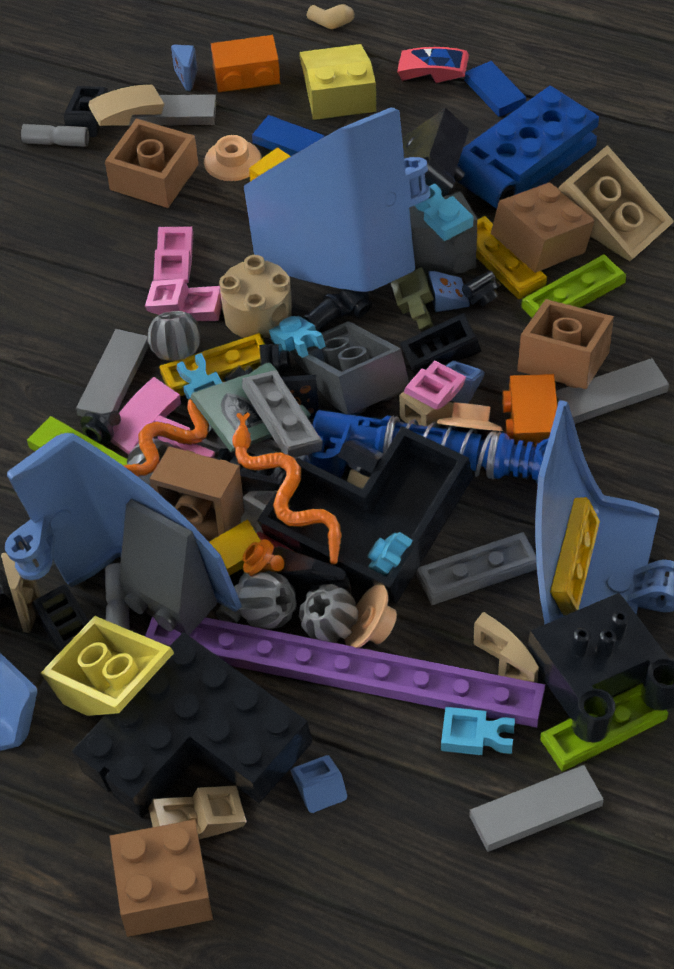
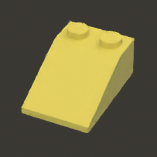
(339, 81)
(104, 667)

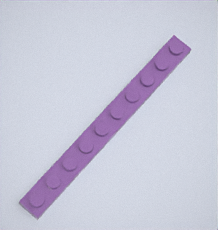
(364, 670)

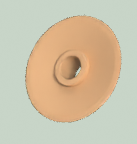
(231, 158)
(470, 417)
(374, 618)

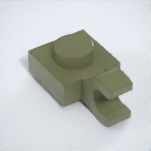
(412, 294)

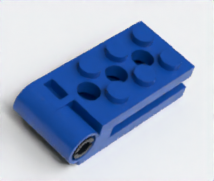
(528, 147)

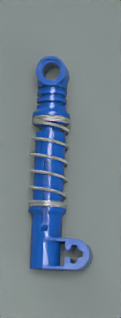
(496, 454)

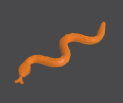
(171, 432)
(241, 442)

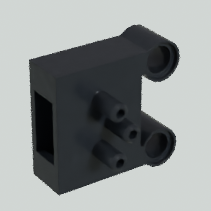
(441, 145)
(596, 656)

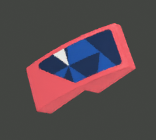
(440, 62)

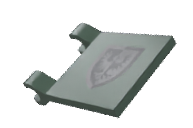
(222, 403)

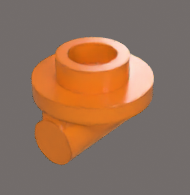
(259, 558)

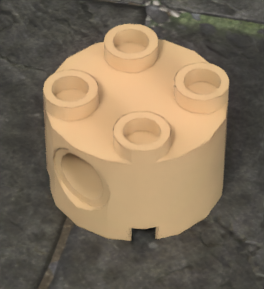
(255, 297)

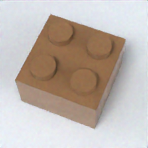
(152, 163)
(542, 227)
(565, 343)
(201, 490)
(160, 878)

